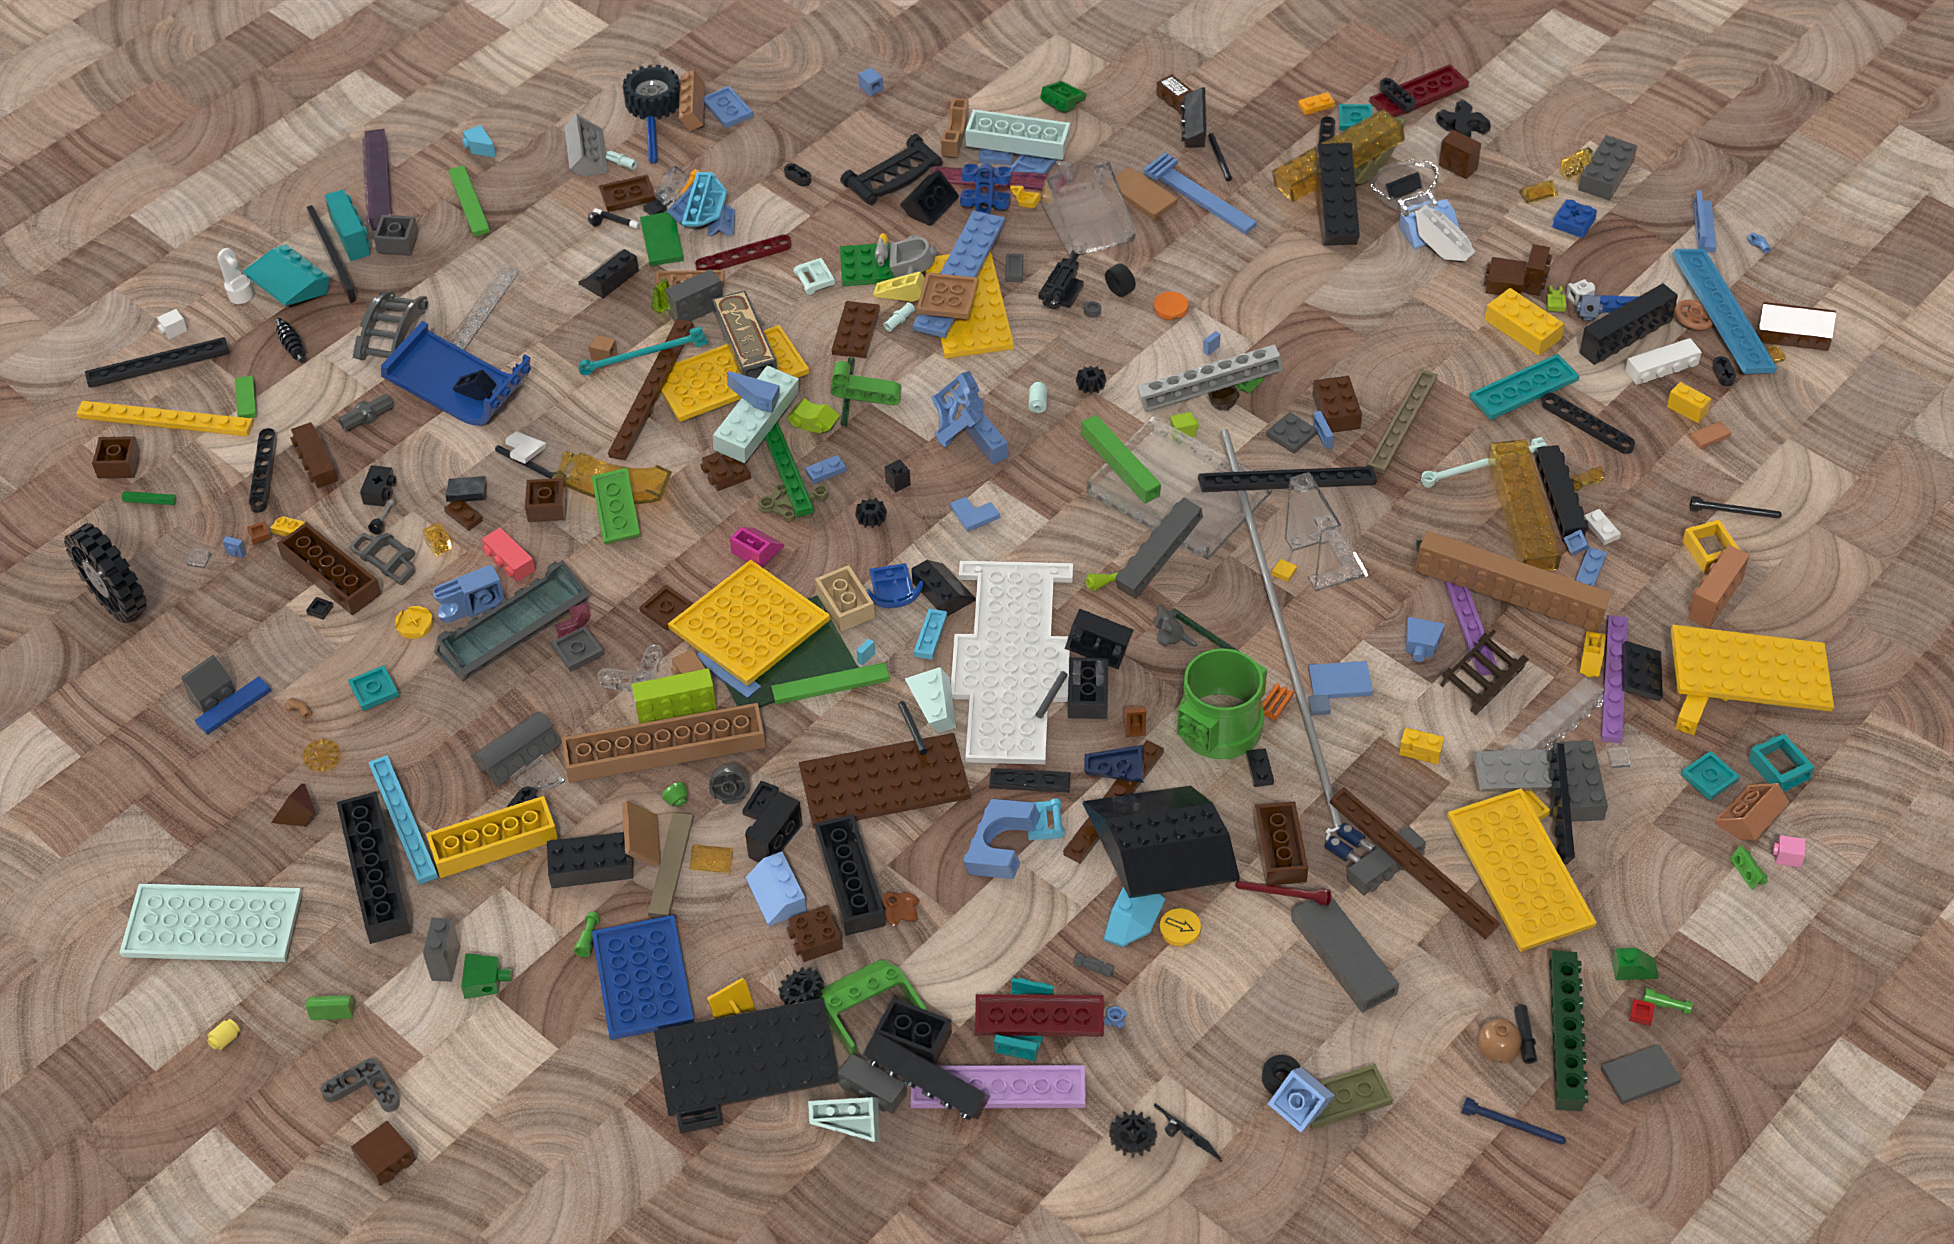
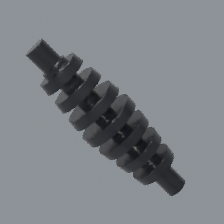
(290, 340)

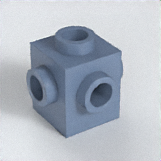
(1589, 300)

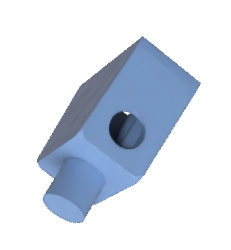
(1423, 638)

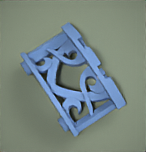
(947, 410)

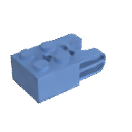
(469, 594)

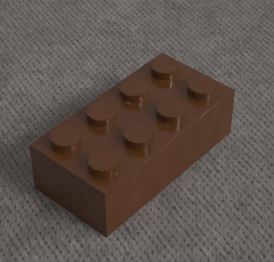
(1280, 843)

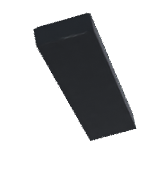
(1030, 780)

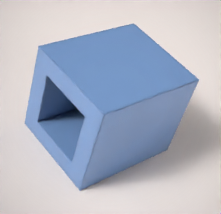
(870, 81)

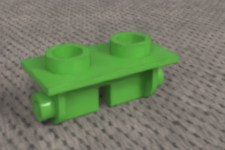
(1747, 867)

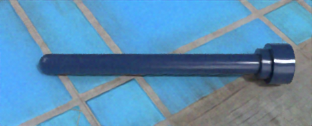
(1472, 1108)

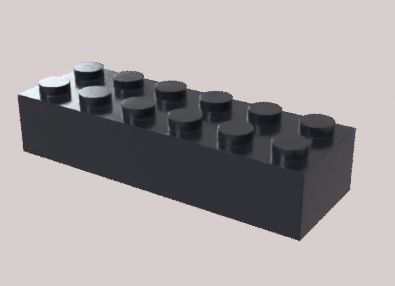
(1337, 194)
(1628, 324)
(850, 875)

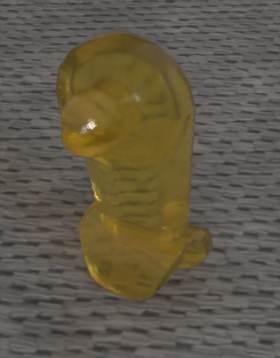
(1593, 476)

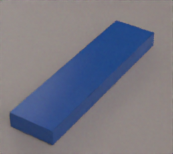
(232, 705)

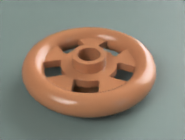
(1694, 314)

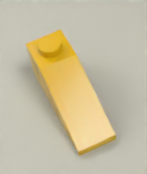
(1592, 654)

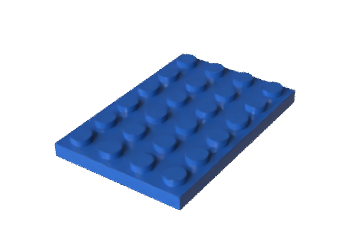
(642, 977)

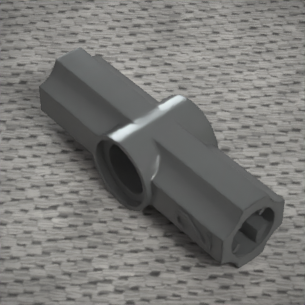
(365, 412)

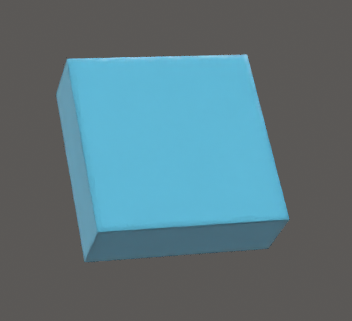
(865, 651)

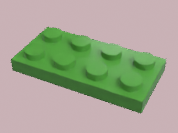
(616, 506)

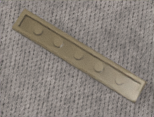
(670, 865)

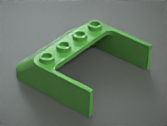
(859, 988)

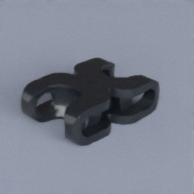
(1463, 120)

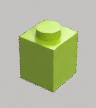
(1185, 423)

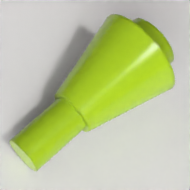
(1096, 581)

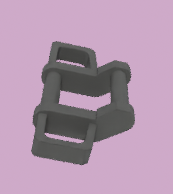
(402, 556)

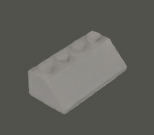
(585, 147)

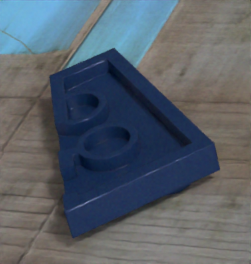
(1117, 764)

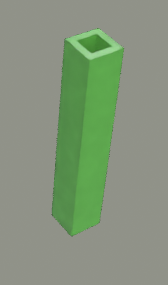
(1120, 459)

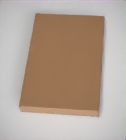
(641, 834)

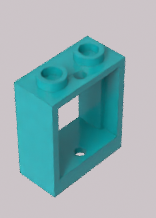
(1767, 770)

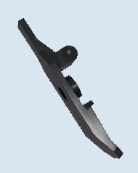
(1176, 1125)

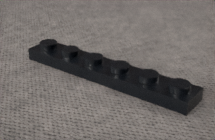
(1561, 809)

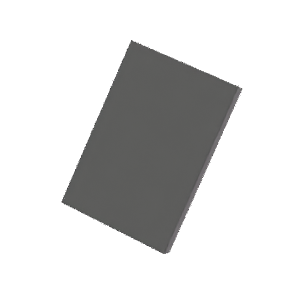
(1640, 1074)

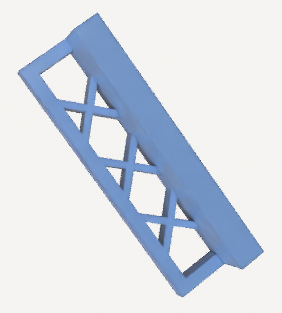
(1704, 223)

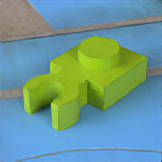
(1555, 300)

